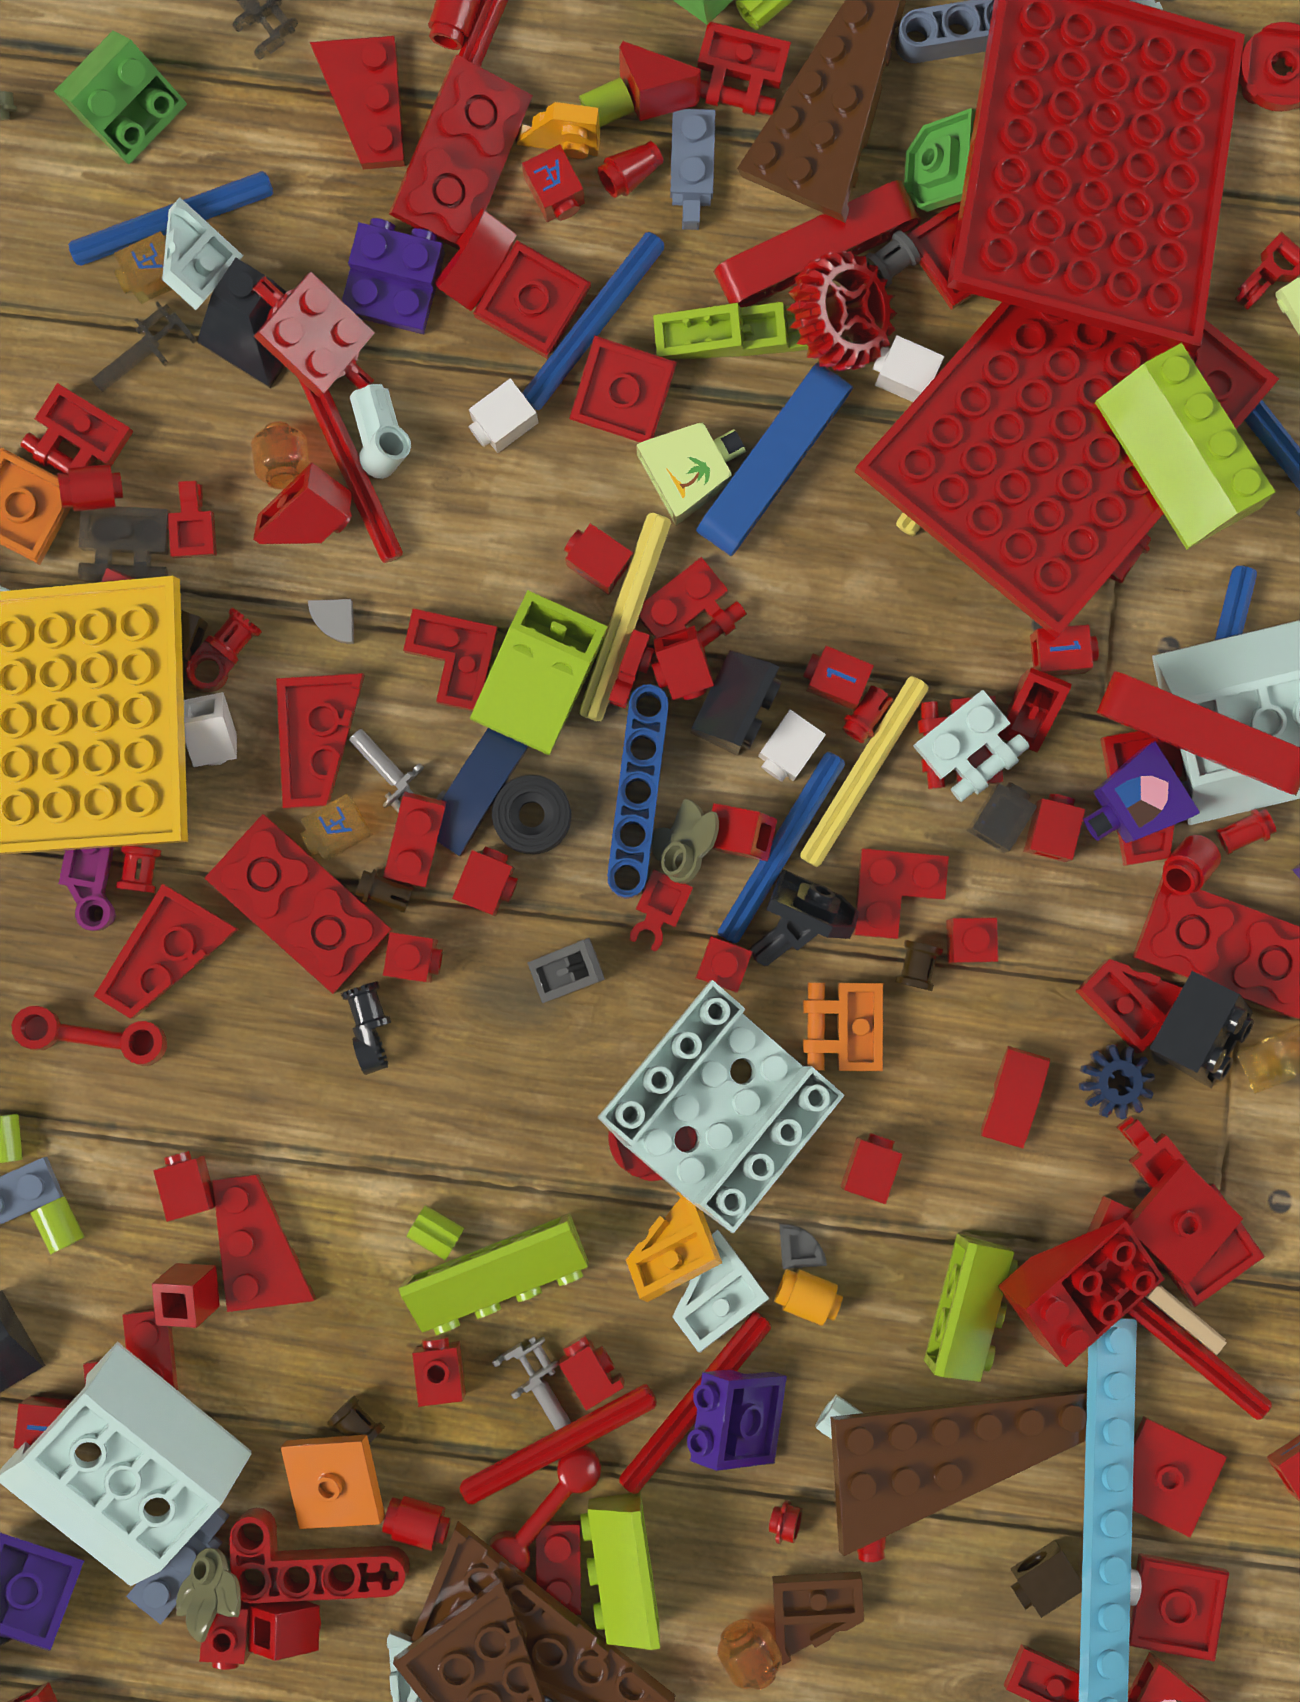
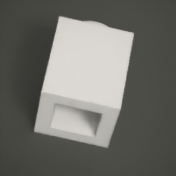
(906, 368)
(502, 417)
(209, 730)
(790, 747)

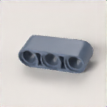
(940, 40)

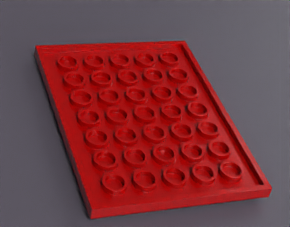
(1099, 165)
(1021, 466)

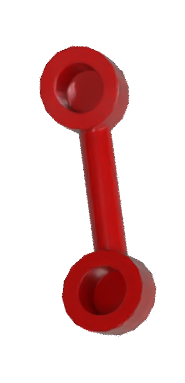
(41, 1029)
(576, 1474)

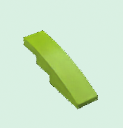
(726, 332)

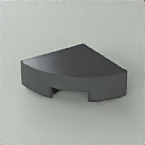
(799, 1248)

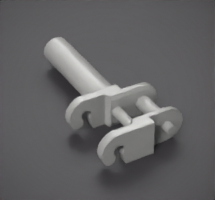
(386, 768)
(536, 1383)

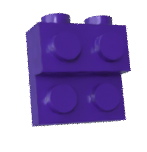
(393, 275)
(736, 1419)
(34, 1590)

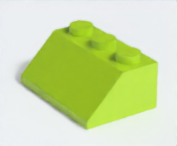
(969, 1309)
(622, 1571)

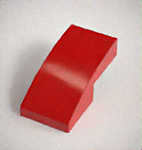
(476, 263)
(1015, 1097)

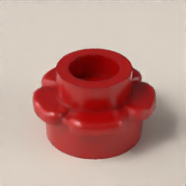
(786, 1522)

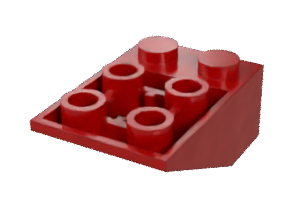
(1081, 1288)

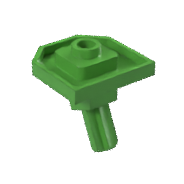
(939, 161)

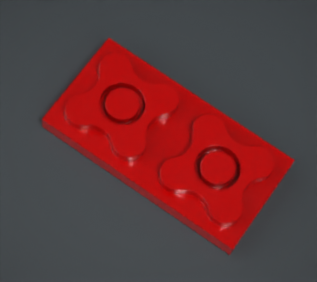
(460, 151)
(298, 904)
(1225, 944)

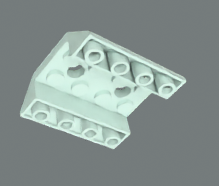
(1250, 681)
(741, 1130)
(149, 1448)

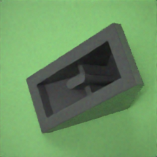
(566, 970)

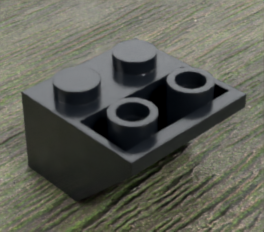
(735, 700)
(1203, 1030)

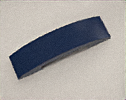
(477, 788)

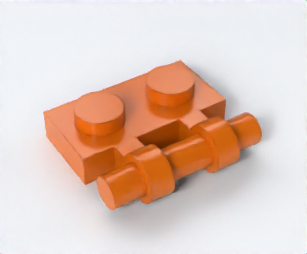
(859, 1026)

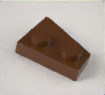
(815, 1608)

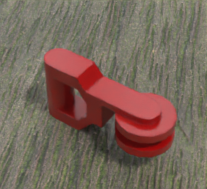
(1270, 271)

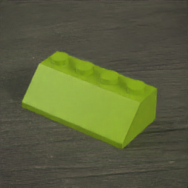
(1185, 446)
(494, 1274)

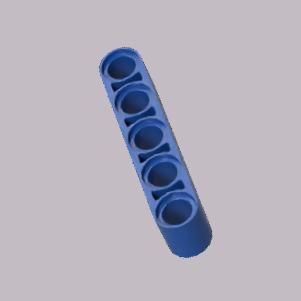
(774, 459)
(638, 770)

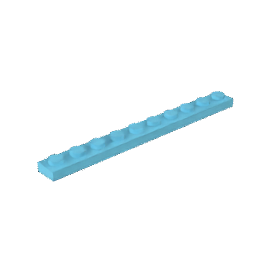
(1108, 1515)

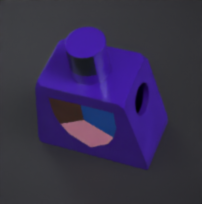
(1140, 798)

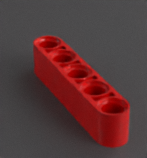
(775, 263)
(1202, 732)

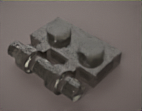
(124, 531)

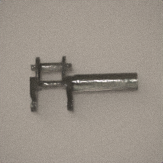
(258, 14)
(142, 348)

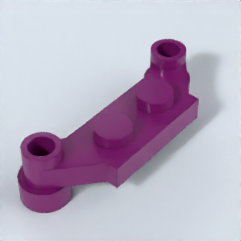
(86, 877)

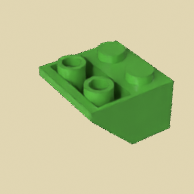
(121, 96)

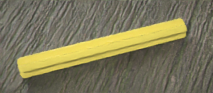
(625, 616)
(864, 771)

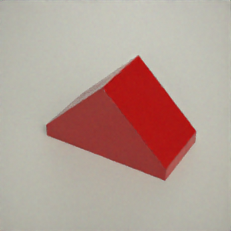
(657, 82)
(1034, 707)

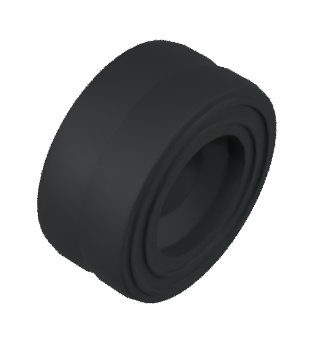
(523, 791)

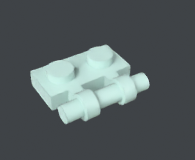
(964, 734)

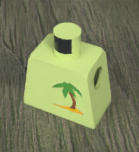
(689, 467)

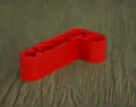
(317, 1562)

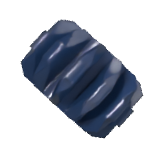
(1123, 1066)

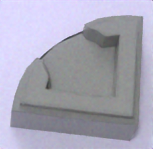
(334, 618)

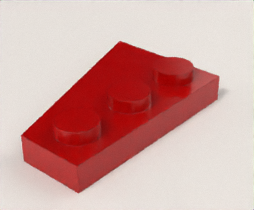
(367, 95)
(313, 734)
(1118, 750)
(161, 950)
(254, 1250)

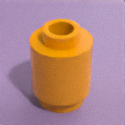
(808, 1296)

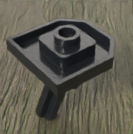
(804, 913)

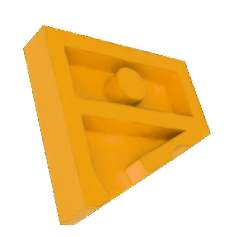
(564, 124)
(673, 1251)

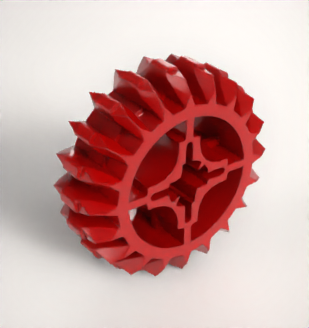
(830, 310)

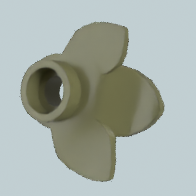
(686, 842)
(208, 1591)

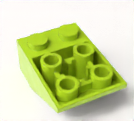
(538, 672)

